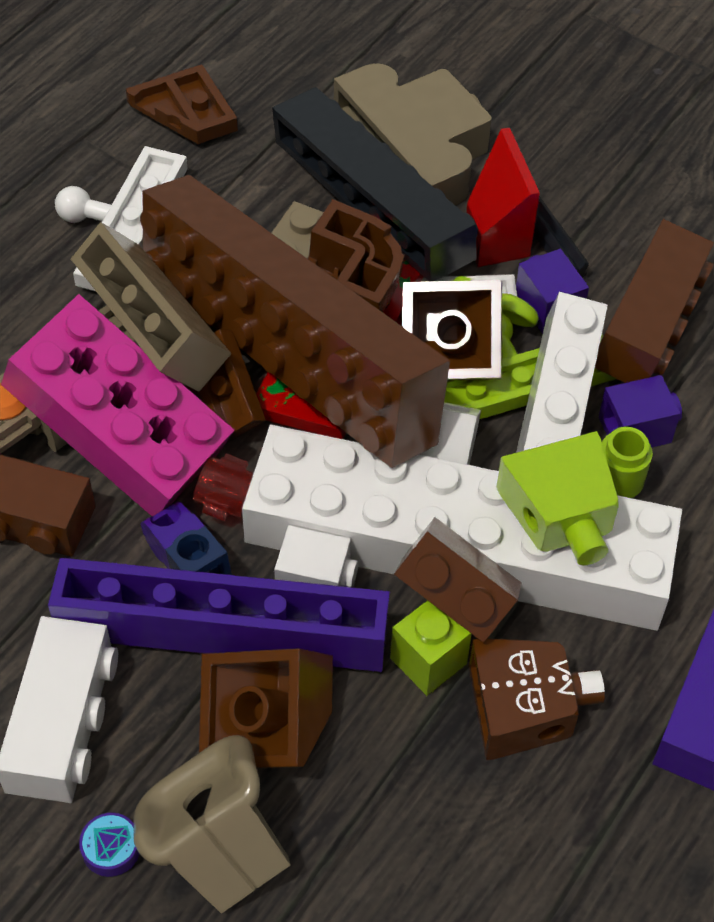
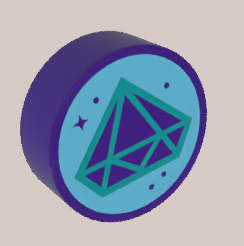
(109, 844)

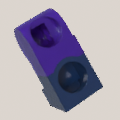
(184, 542)

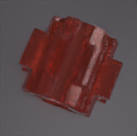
(223, 486)

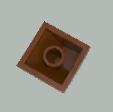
(460, 323)
(269, 698)

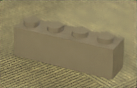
(150, 307)

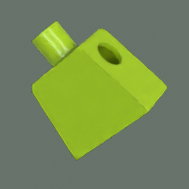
(562, 495)

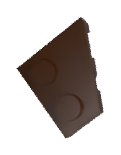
(186, 104)
(231, 391)

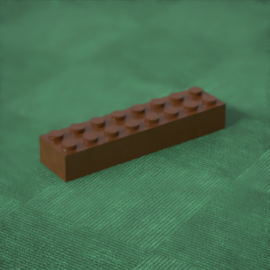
(298, 320)

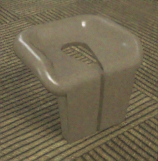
(227, 847)

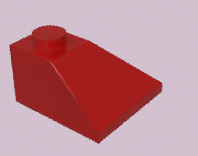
(504, 204)

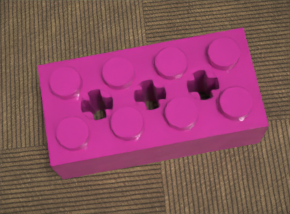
(120, 375)

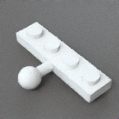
(124, 214)

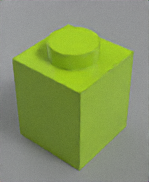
(429, 647)

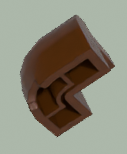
(357, 252)

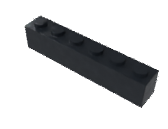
(376, 181)

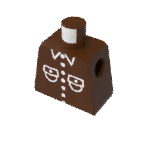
(527, 694)

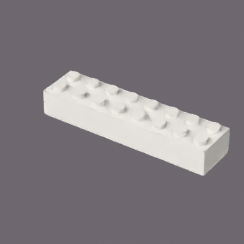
(383, 509)

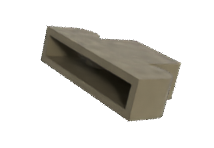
(424, 122)

